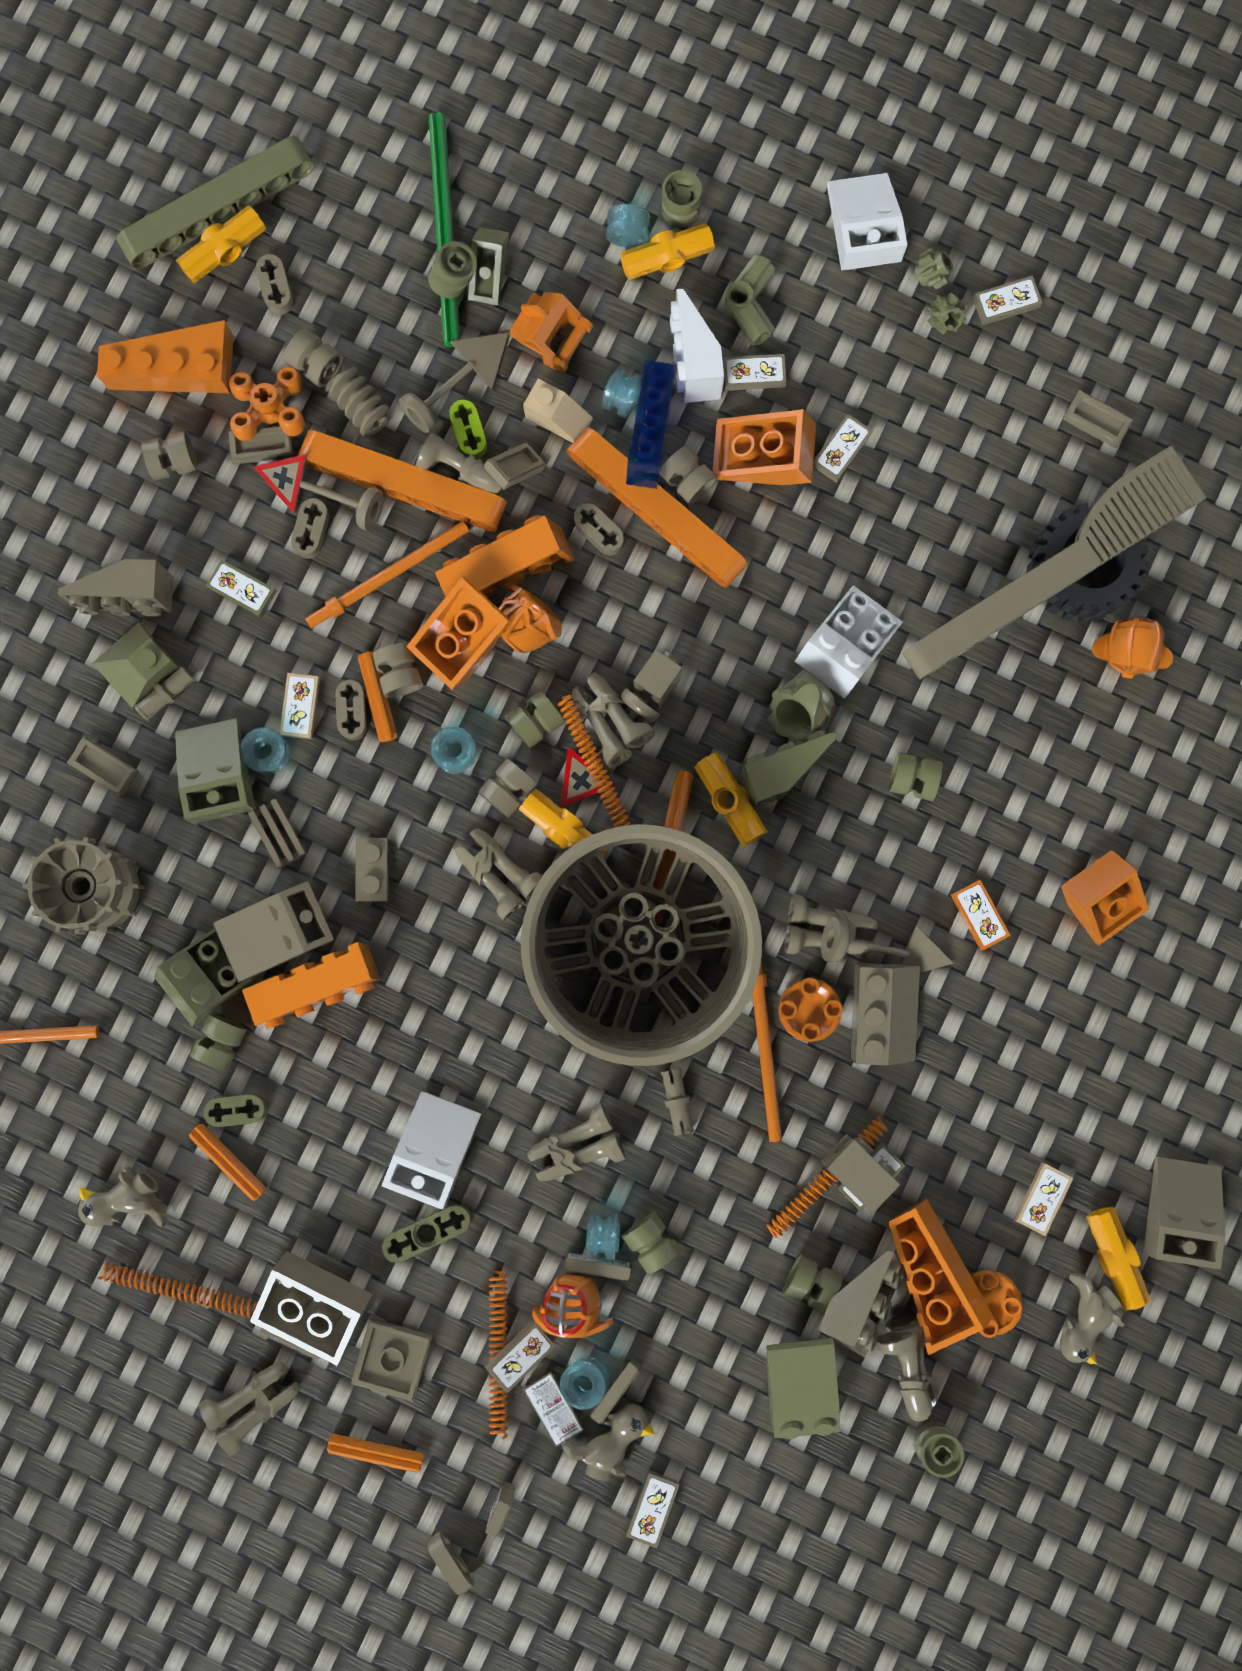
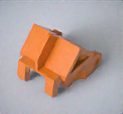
(540, 322)

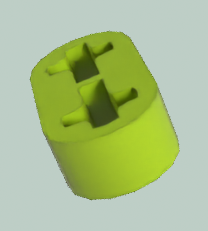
(475, 427)

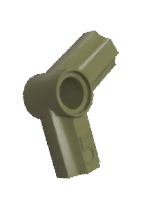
(749, 286)

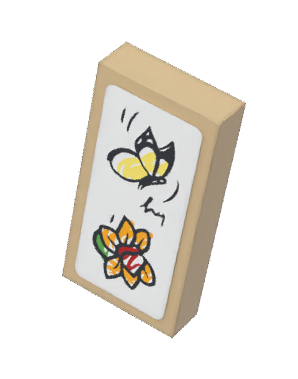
(299, 706)
(1043, 1199)

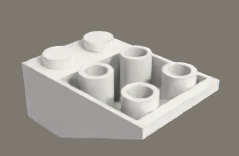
(866, 221)
(695, 352)
(848, 641)
(431, 1150)

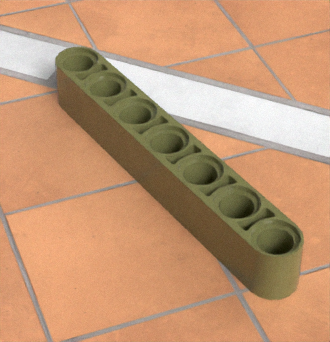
(215, 202)

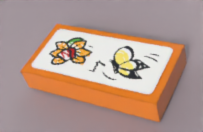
(980, 915)

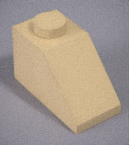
(556, 411)

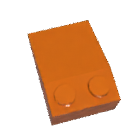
(765, 448)
(459, 634)

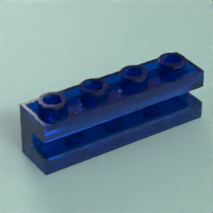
(650, 424)

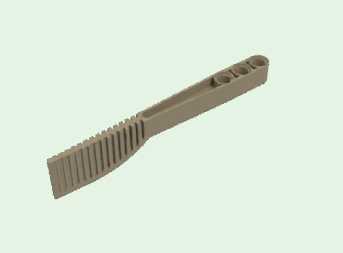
(1119, 519)

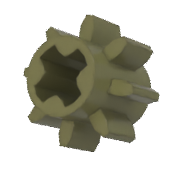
(933, 268)
(947, 313)

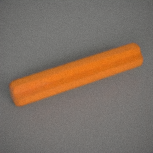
(378, 703)
(227, 1161)
(375, 1453)

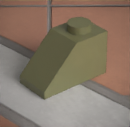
(491, 254)

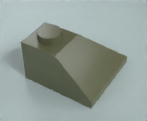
(135, 665)

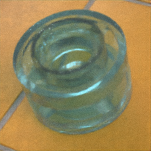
(627, 225)
(621, 392)
(255, 740)
(443, 740)
(602, 1236)
(573, 1393)

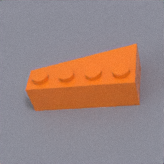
(172, 361)
(509, 557)
(312, 985)
(940, 1283)

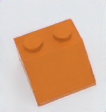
(1106, 896)

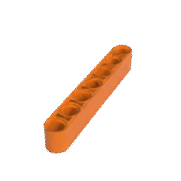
(403, 481)
(658, 509)

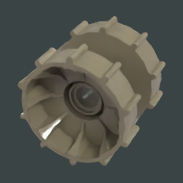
(56, 883)

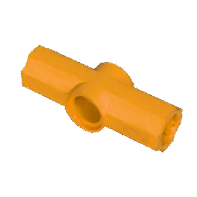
(221, 244)
(667, 251)
(719, 783)
(557, 823)
(1118, 1258)

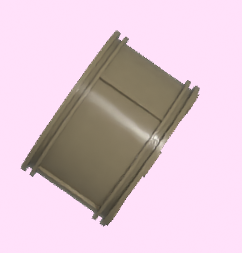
(690, 1031)

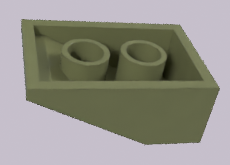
(803, 1388)

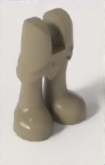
(471, 470)
(633, 734)
(482, 868)
(801, 913)
(566, 1159)
(905, 1340)
(267, 1404)

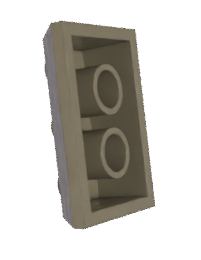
(884, 1013)
(311, 1307)

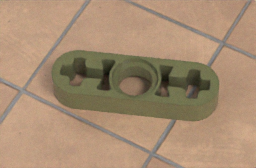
(401, 1235)

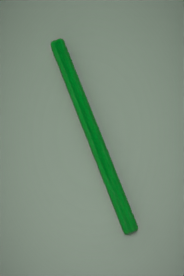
(443, 216)

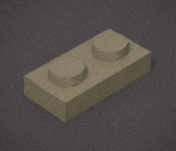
(372, 870)

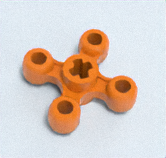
(266, 404)

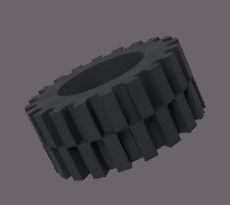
(1080, 600)

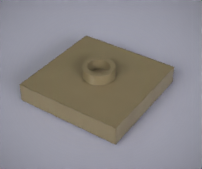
(391, 1359)

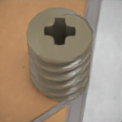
(357, 402)

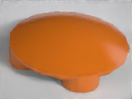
(810, 1010)
(1002, 1299)

